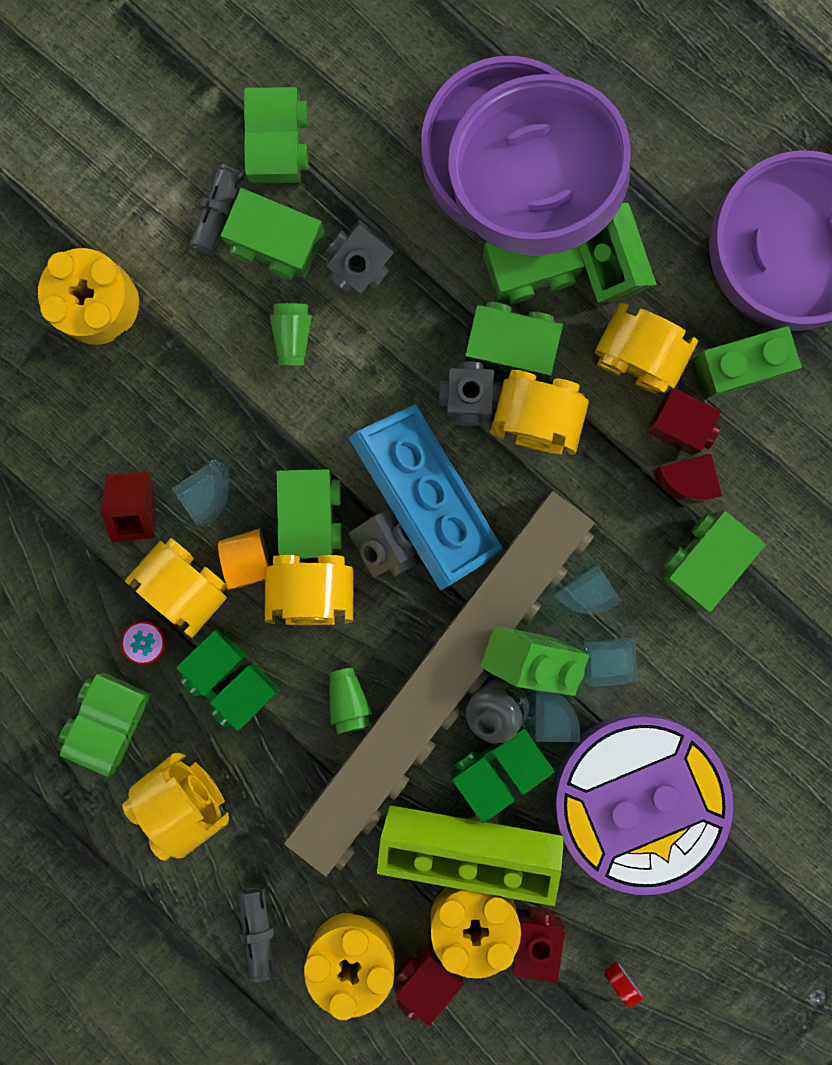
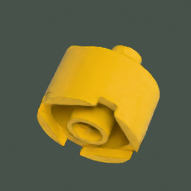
(72, 277)
(645, 348)
(540, 413)
(177, 587)
(308, 591)
(176, 807)
(480, 951)
(342, 989)

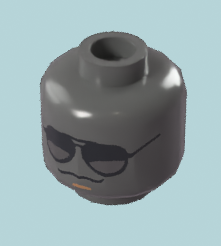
(497, 711)

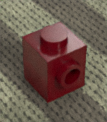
(685, 422)
(539, 945)
(425, 986)

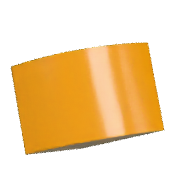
(243, 559)

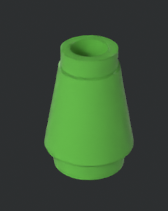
(291, 332)
(347, 702)

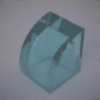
(205, 493)
(587, 592)
(611, 661)
(553, 718)

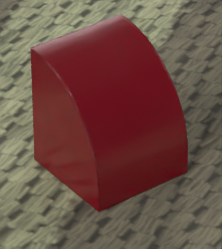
(689, 479)
(129, 507)

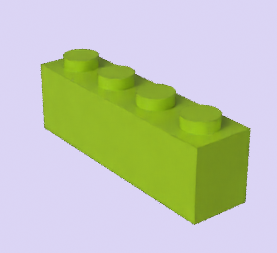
(471, 855)

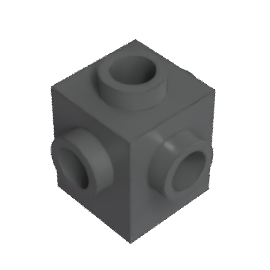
(361, 242)
(469, 410)
(384, 545)

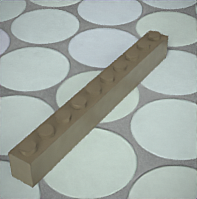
(437, 685)

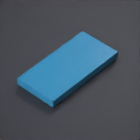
(426, 495)

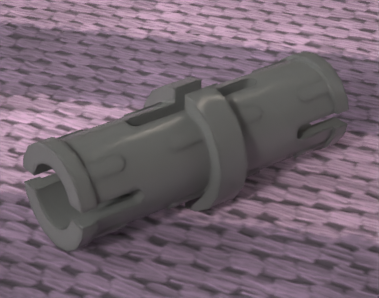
(216, 209)
(256, 934)

